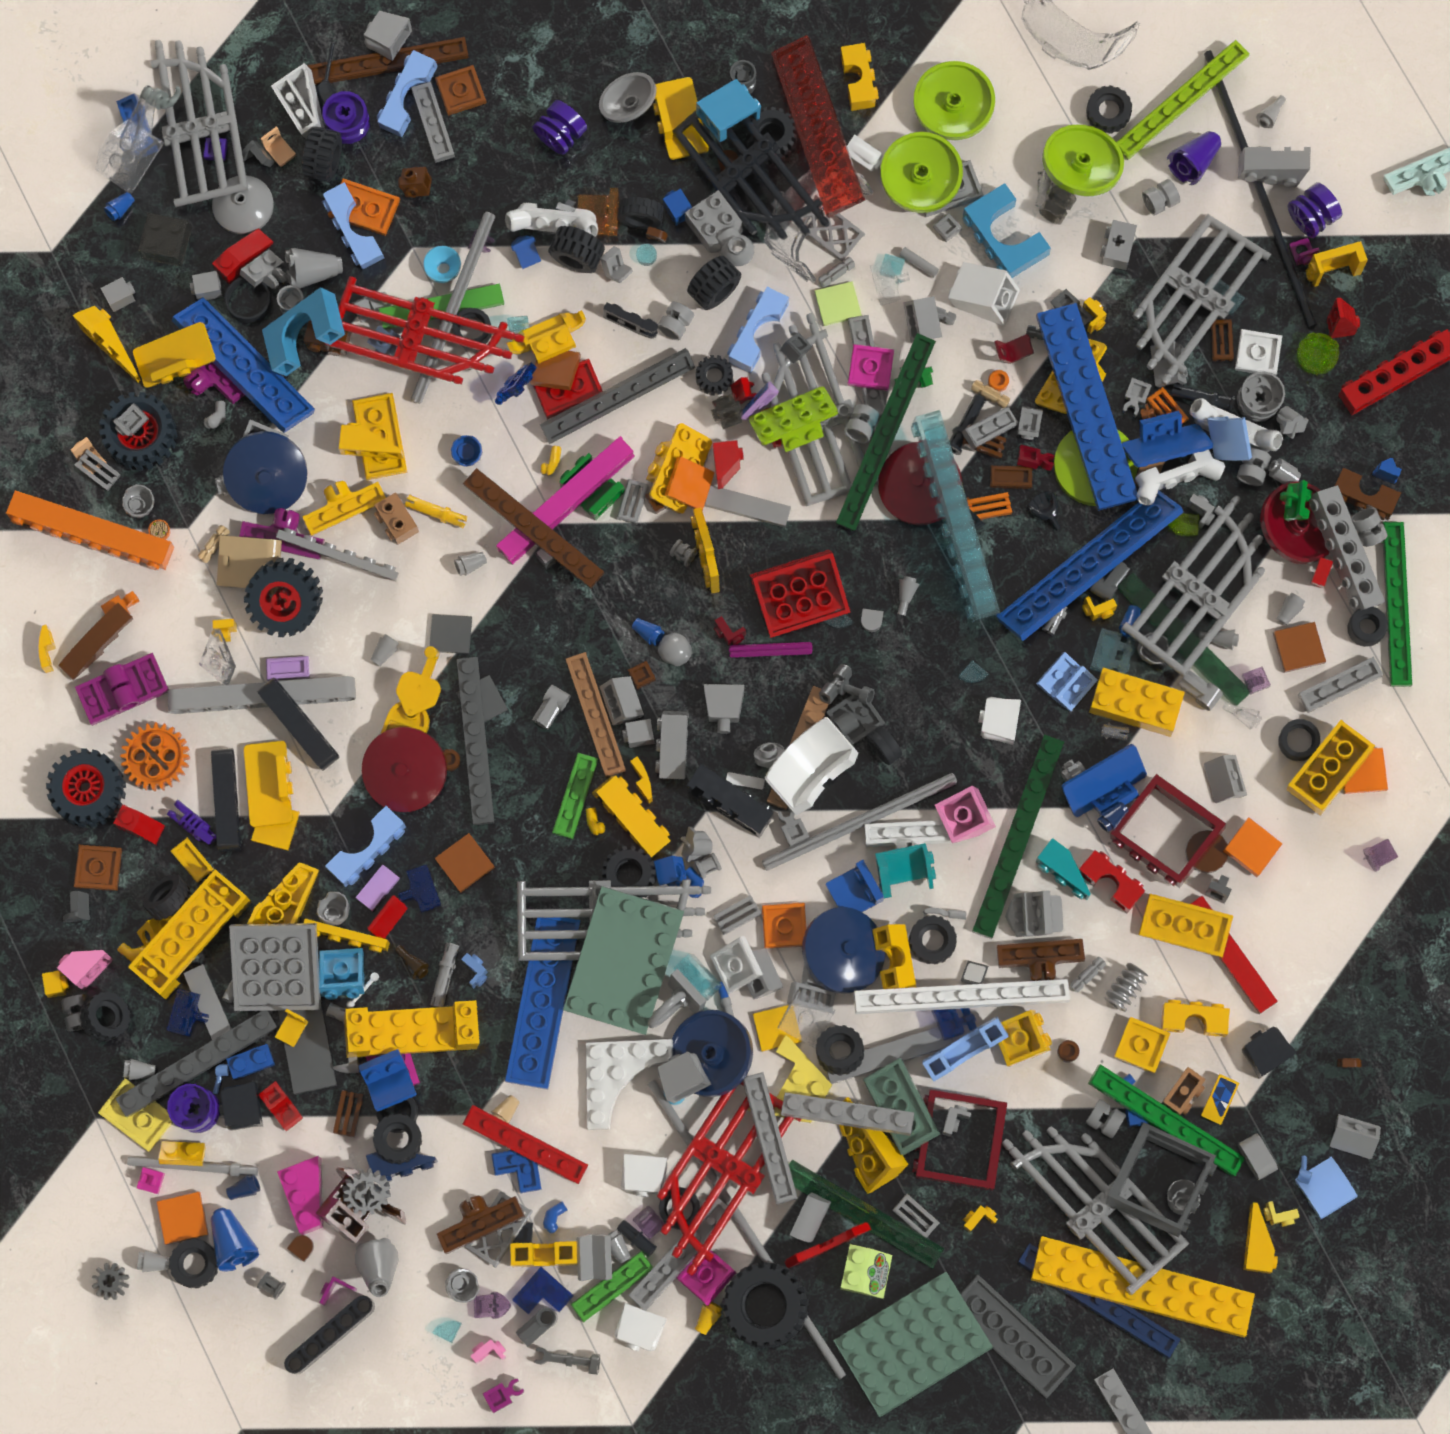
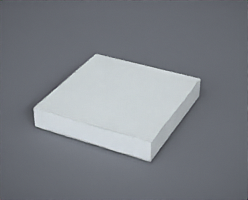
(1258, 352)
(736, 964)

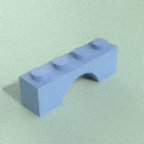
(417, 71)
(341, 204)
(769, 308)
(348, 866)
(965, 1048)

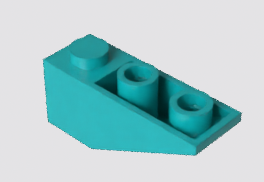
(1060, 863)

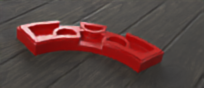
(828, 1245)

